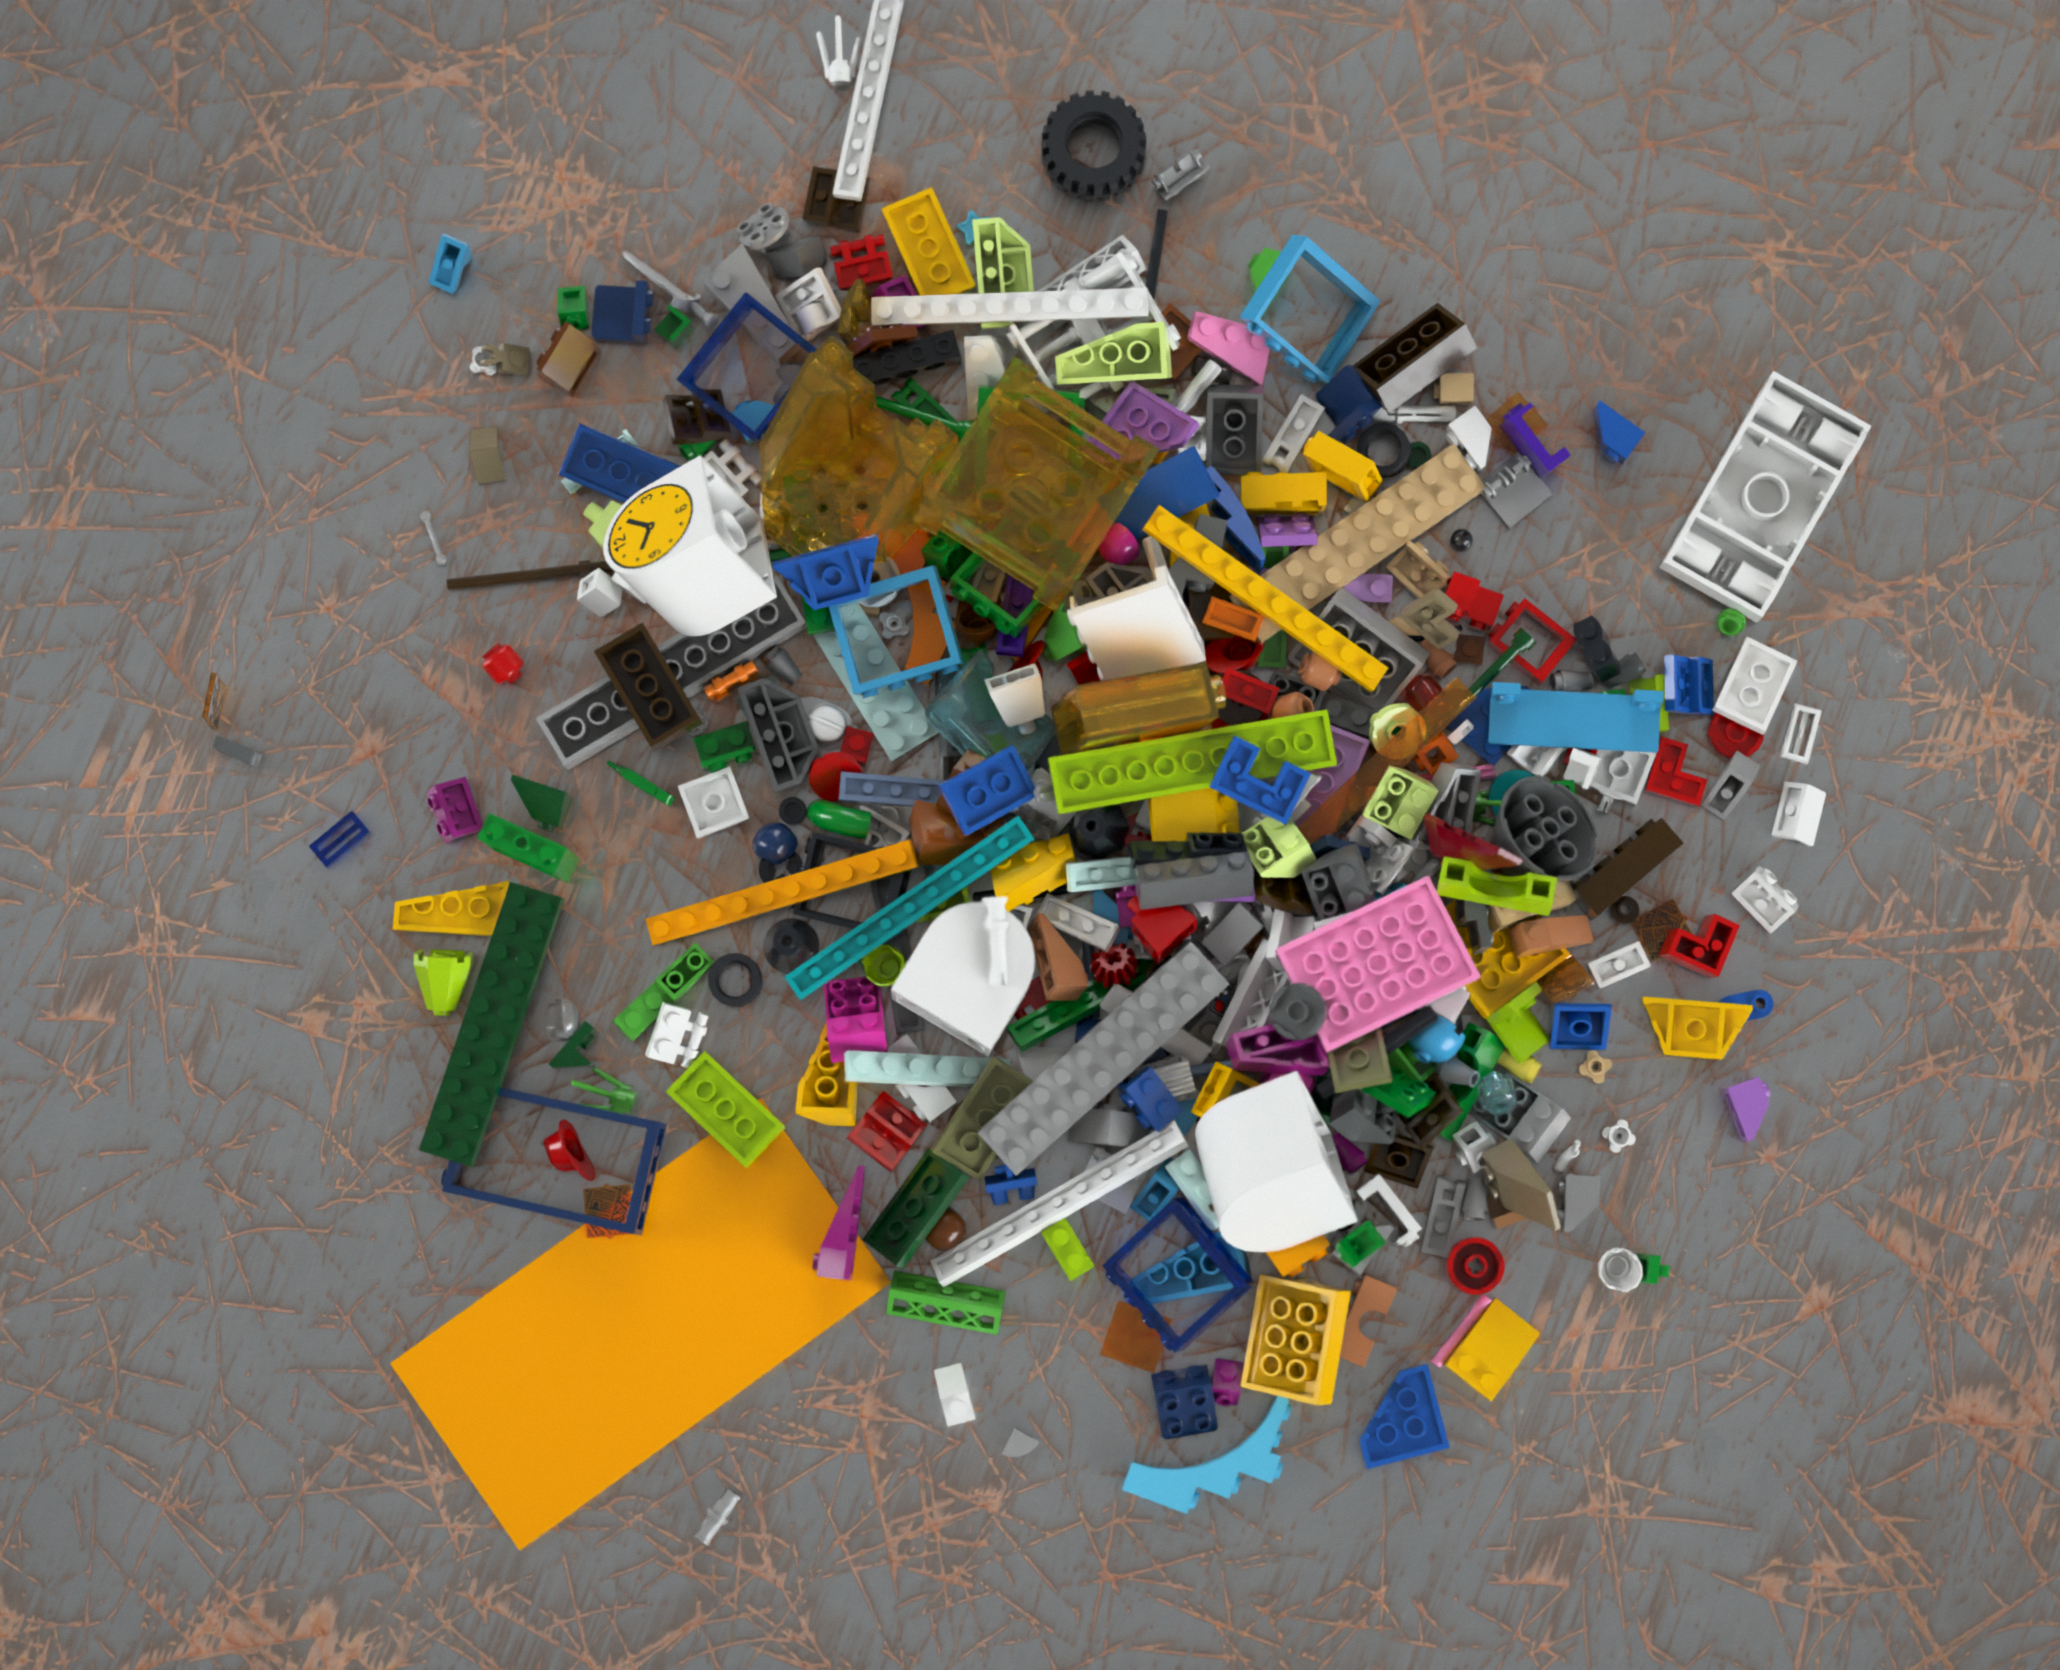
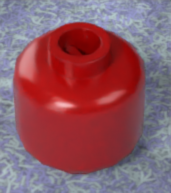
(502, 663)

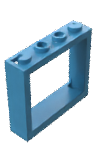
(1347, 333)
(919, 673)

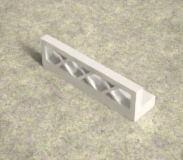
(1083, 272)
(1251, 996)

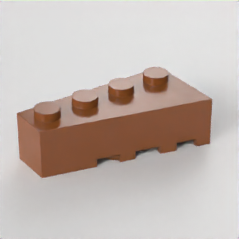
(938, 836)

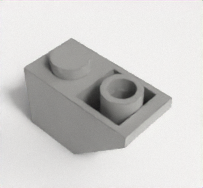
(1579, 1198)

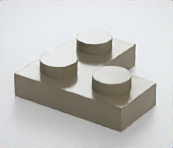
(1427, 618)

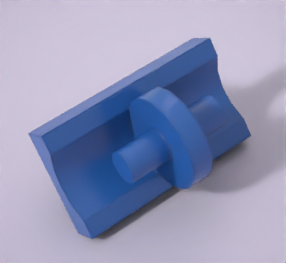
(1005, 1180)

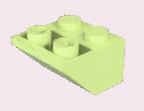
(1400, 801)
(1277, 848)

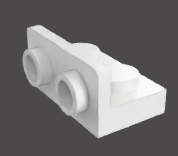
(1766, 899)

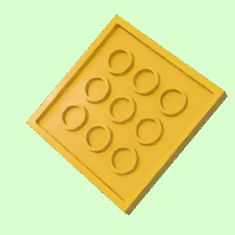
(1500, 971)

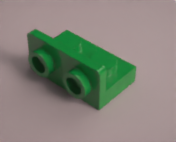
(725, 746)

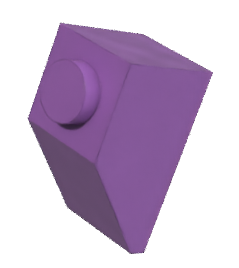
(1748, 1105)

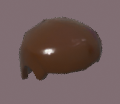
(948, 1231)

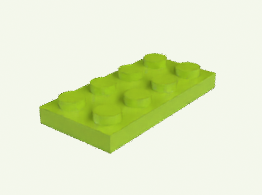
(725, 1109)

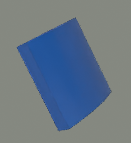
(1688, 685)

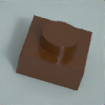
(1469, 649)

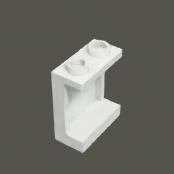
(1394, 1206)

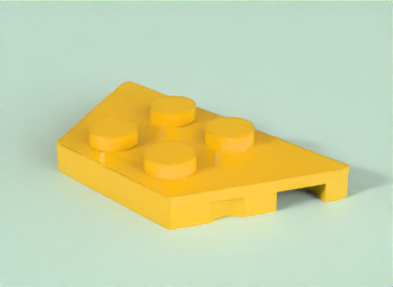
(1696, 1027)

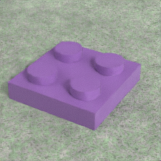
(1287, 530)

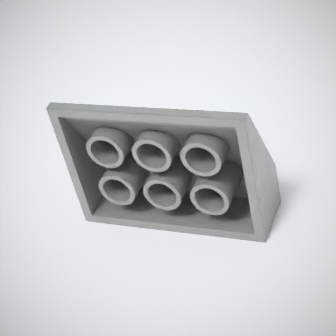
(1377, 638)

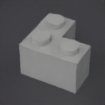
(1107, 1127)

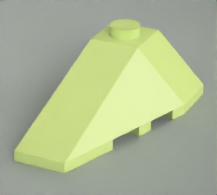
(1126, 355)

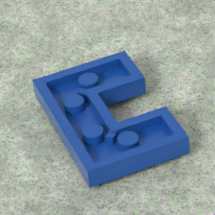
(1235, 782)

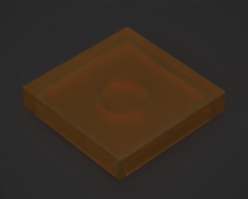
(1131, 1339)

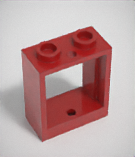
(1520, 663)

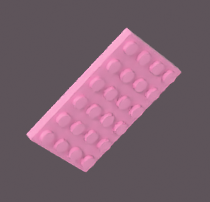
(1380, 962)

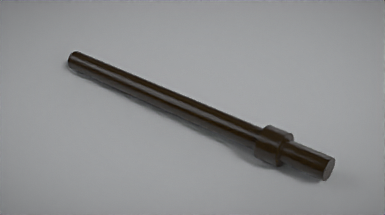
(583, 569)

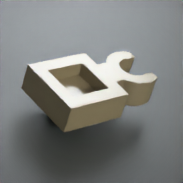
(511, 358)

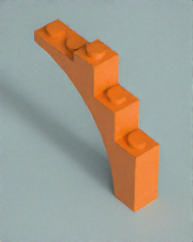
(928, 636)

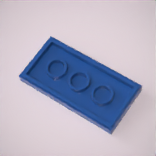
(611, 464)
(1175, 484)

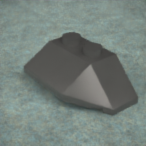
(780, 732)

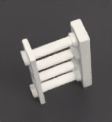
(1126, 263)
(1077, 332)

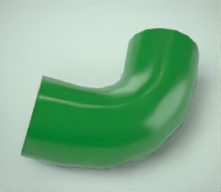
(839, 818)

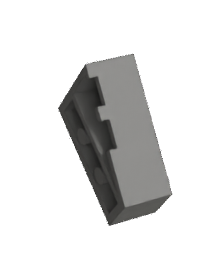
(1454, 801)

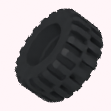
(1099, 111)

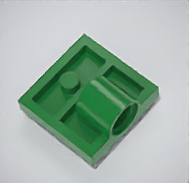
(1402, 1093)

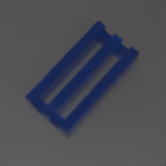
(344, 849)

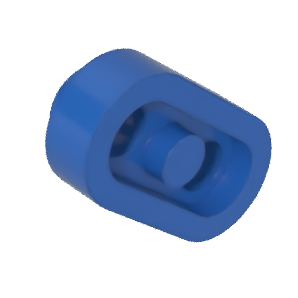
(1749, 998)

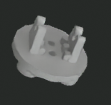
(764, 228)

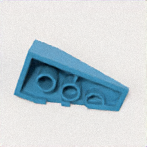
(1187, 1274)

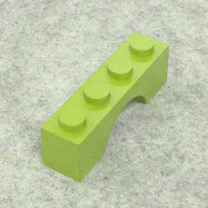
(1524, 893)

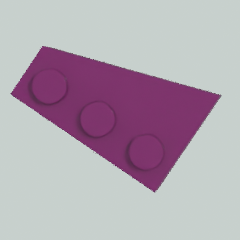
(1268, 1051)

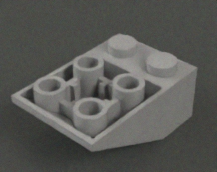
(1531, 1122)

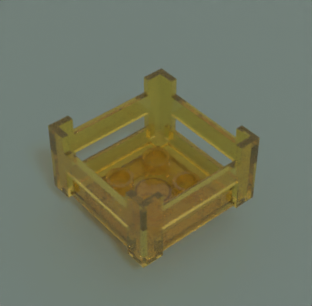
(1032, 487)

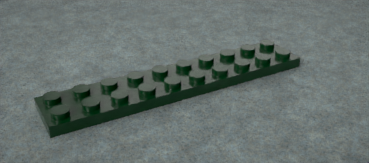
(491, 1024)

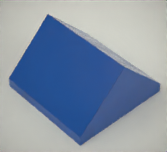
(1579, 1026)

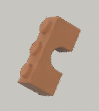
(1369, 1295)

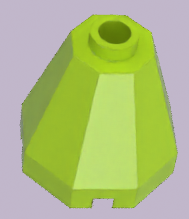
(443, 978)

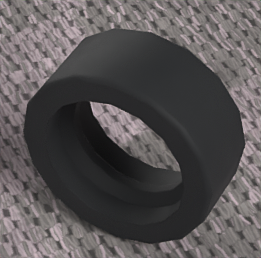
(1389, 429)
(720, 964)

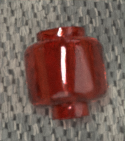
(1421, 691)

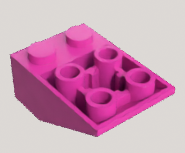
(854, 1017)

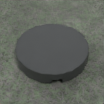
(1298, 1011)

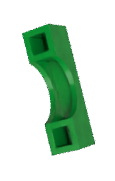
(1480, 1053)

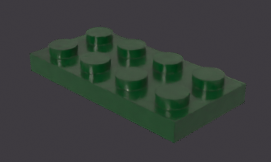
(915, 1209)

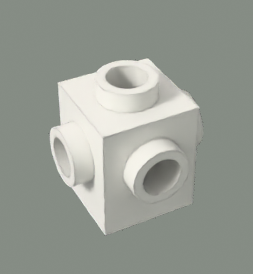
(1471, 1143)

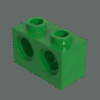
(945, 554)

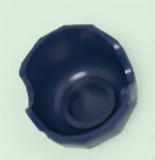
(774, 843)

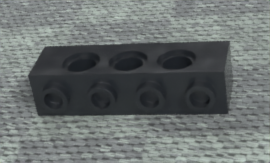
(909, 359)

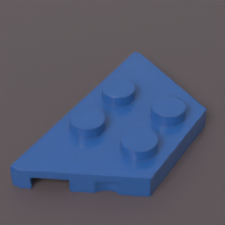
(832, 573)

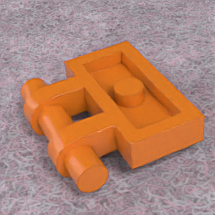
(721, 687)

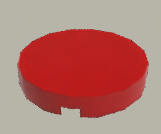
(1729, 736)
(826, 772)

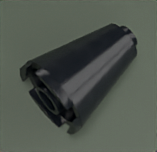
(803, 946)

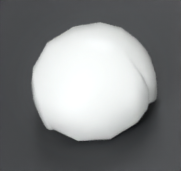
(1620, 1269)

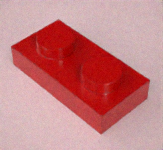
(1249, 690)

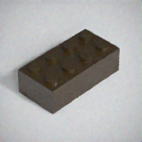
(1415, 356)
(648, 687)
(1630, 865)

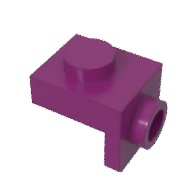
(1227, 1381)

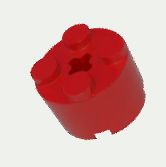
(1487, 1256)

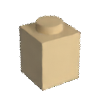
(1455, 389)

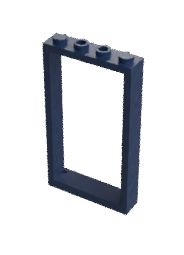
(643, 1183)

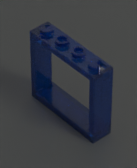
(716, 343)
(1215, 1250)

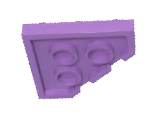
(1150, 418)

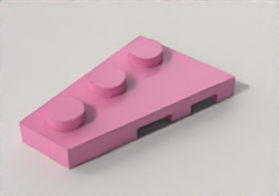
(1231, 344)

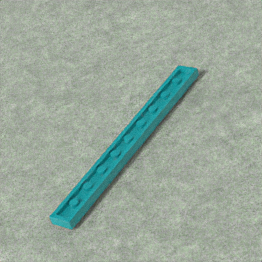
(909, 908)

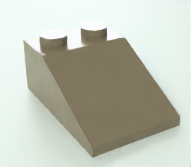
(1518, 1184)

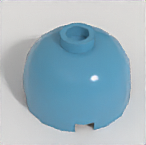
(1436, 1042)

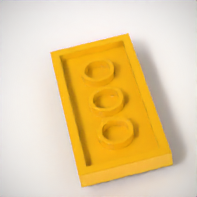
(928, 245)

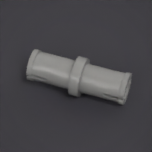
(716, 1516)

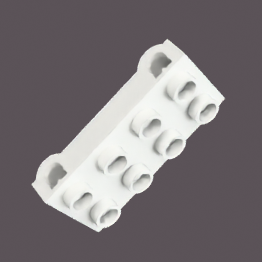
(1765, 497)

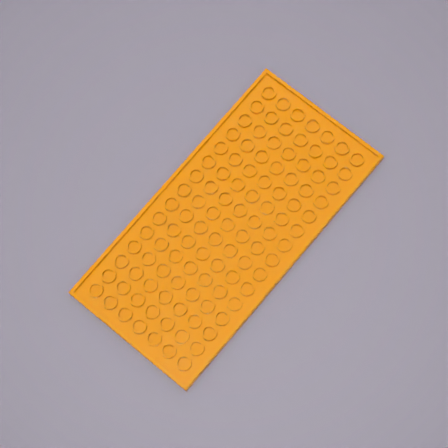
(633, 1336)

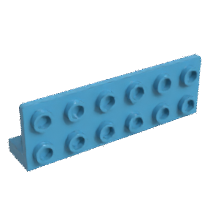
(1574, 719)

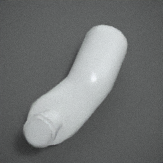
(1563, 1160)

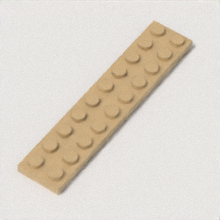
(1372, 532)

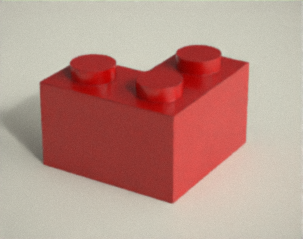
(1475, 604)
(1703, 952)

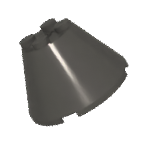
(1545, 829)

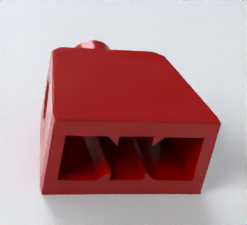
(1161, 928)

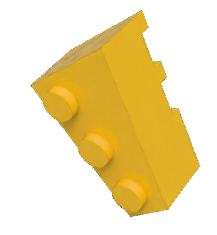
(1284, 493)

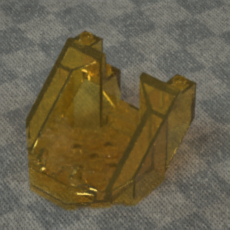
(836, 427)

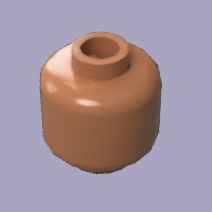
(1318, 672)
(1291, 704)

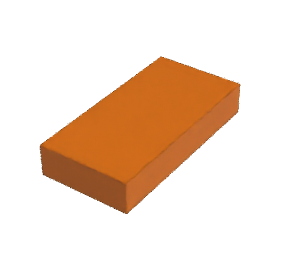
(1233, 619)

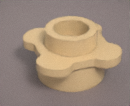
(1587, 1067)

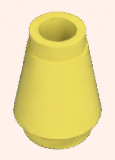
(1524, 1071)

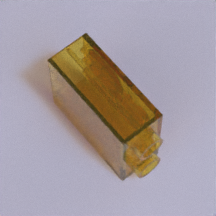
(1137, 708)

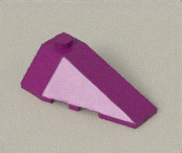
(839, 1245)

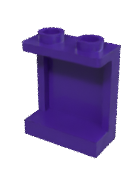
(1528, 444)

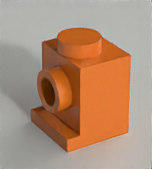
(1445, 753)

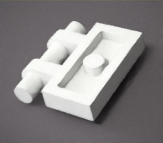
(733, 453)
(669, 1031)

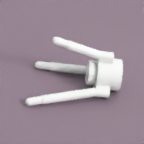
(839, 72)

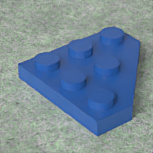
(1477, 738)
(1405, 1421)

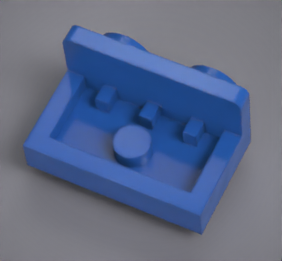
(1149, 1099)

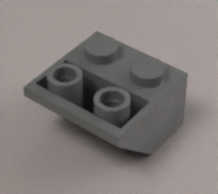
(1339, 882)
(1363, 1117)

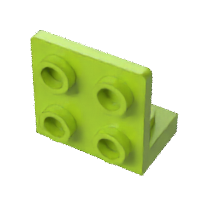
(1518, 1025)

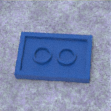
(988, 790)

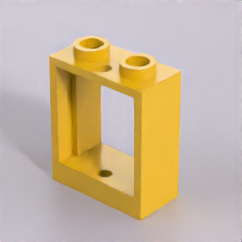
(1343, 466)
(1222, 1081)

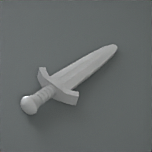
(680, 299)

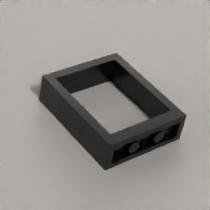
(815, 850)

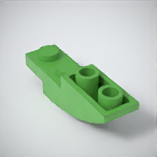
(667, 988)

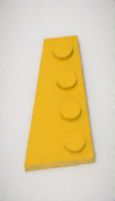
(454, 912)

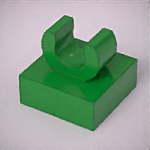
(1652, 1269)

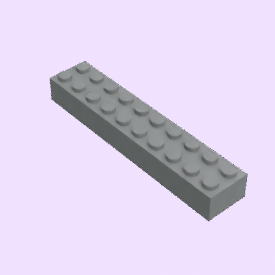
(598, 713)
(1103, 1058)

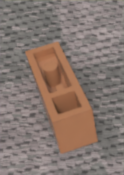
(1550, 935)
(1056, 962)

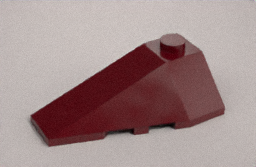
(1459, 844)

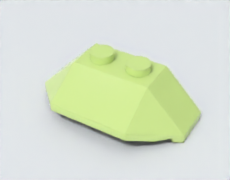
(1001, 260)

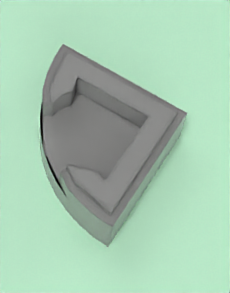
(1019, 1444)

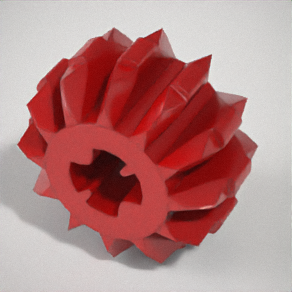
(1115, 966)

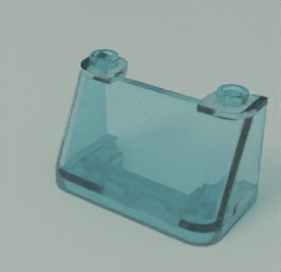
(972, 721)

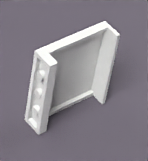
(1138, 630)

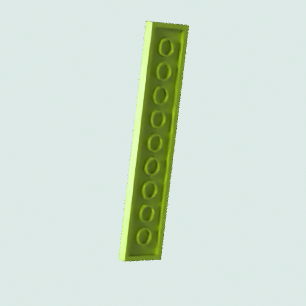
(1186, 761)

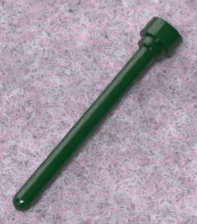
(1520, 643)

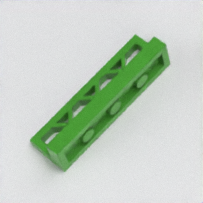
(968, 1298)

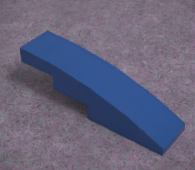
(1239, 528)

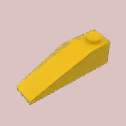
(823, 1090)

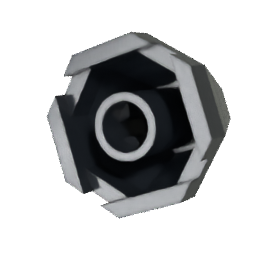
(1108, 836)

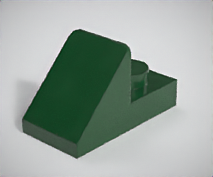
(569, 1055)

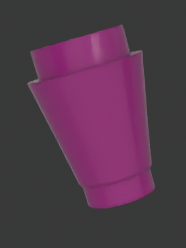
(1349, 1155)

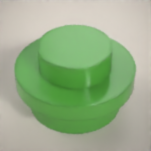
(1731, 621)

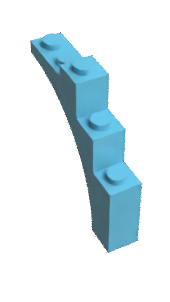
(1252, 1457)

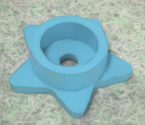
(966, 227)

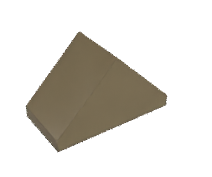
(487, 455)

